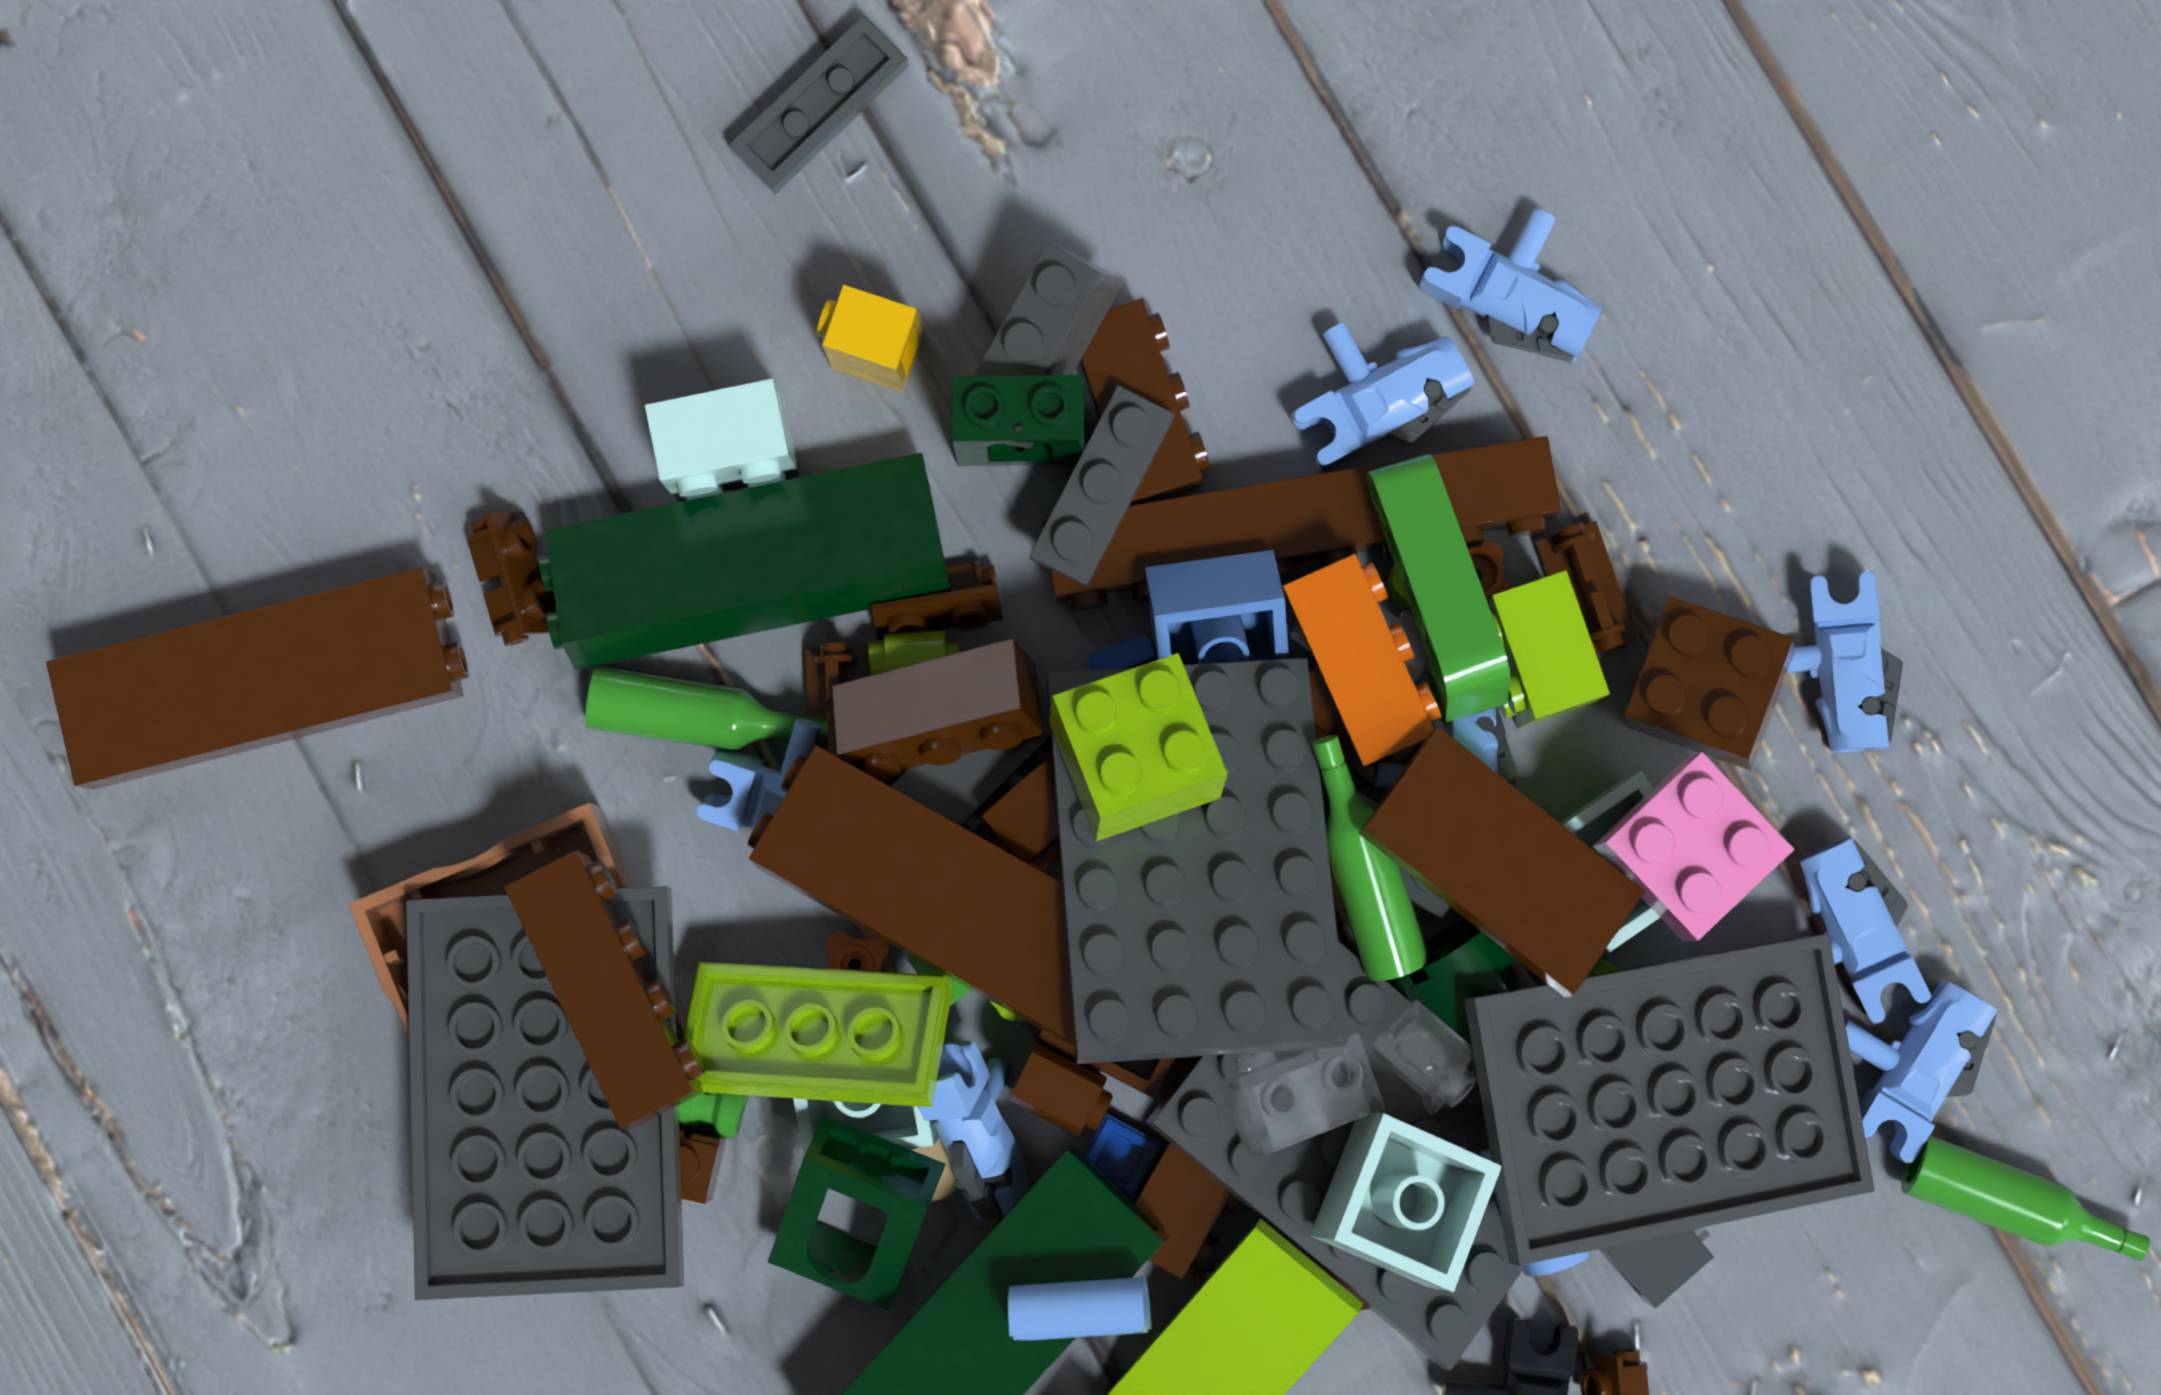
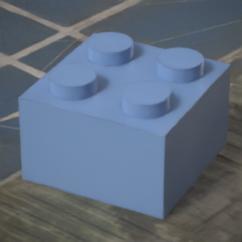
(1218, 609)

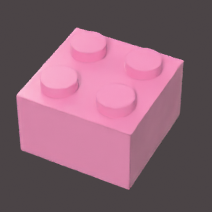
(1694, 847)

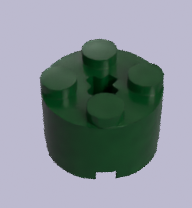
(1460, 967)

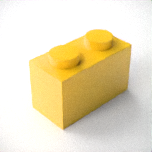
(870, 337)

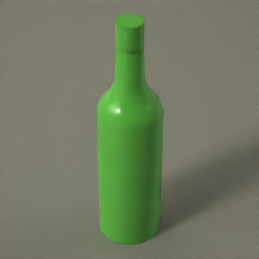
(683, 711)
(1366, 878)
(2010, 1199)

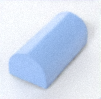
(1079, 1309)

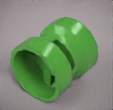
(714, 1110)

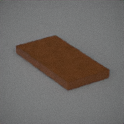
(1502, 862)

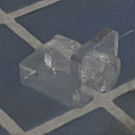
(1428, 1057)

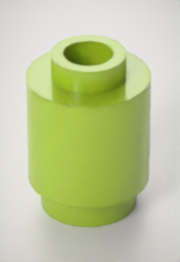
(909, 649)

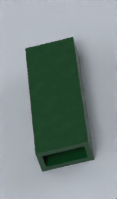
(743, 562)
(1061, 1231)

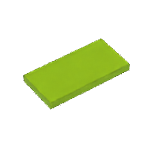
(818, 1032)
(1246, 1326)

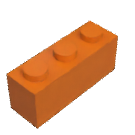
(1362, 658)

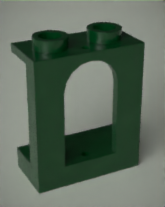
(991, 406)
(872, 1173)

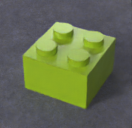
(1546, 650)
(1137, 747)

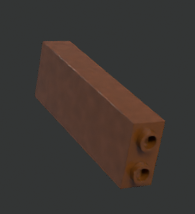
(257, 678)
(922, 886)

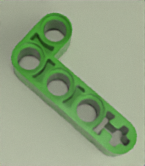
(1462, 643)

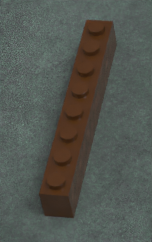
(1317, 518)

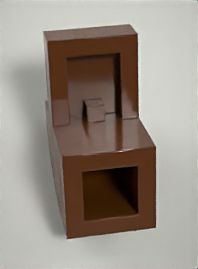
(1027, 814)

